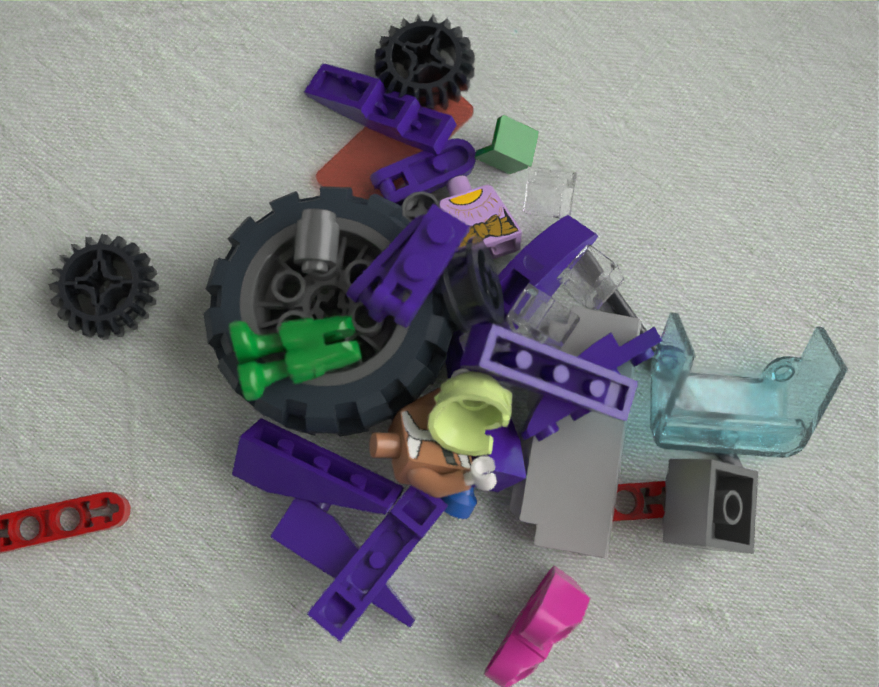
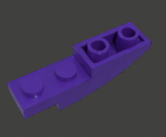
(543, 260)
(603, 353)

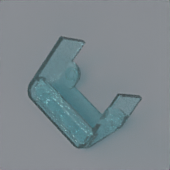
(740, 413)

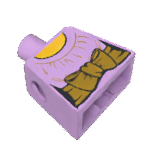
(484, 214)

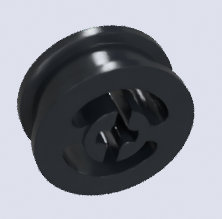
(472, 286)

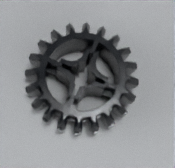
(419, 50)
(106, 316)

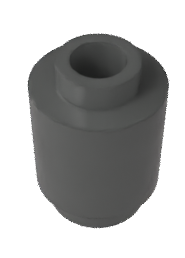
(316, 241)

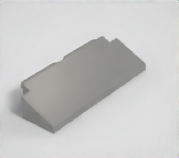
(576, 469)

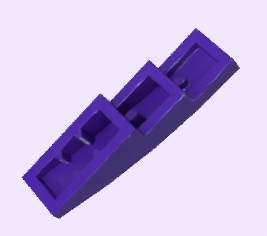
(367, 103)

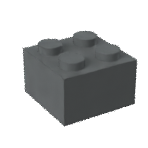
(710, 505)

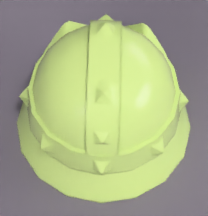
(466, 409)

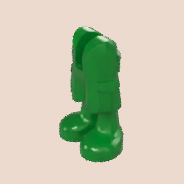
(304, 348)

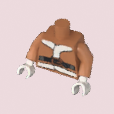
(422, 460)

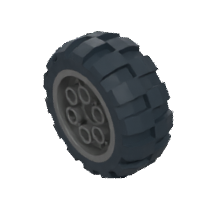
(250, 286)

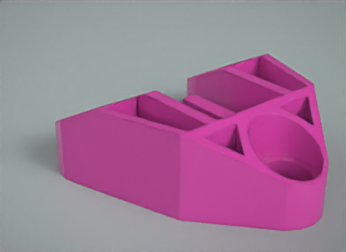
(545, 619)

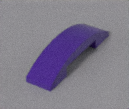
(376, 562)

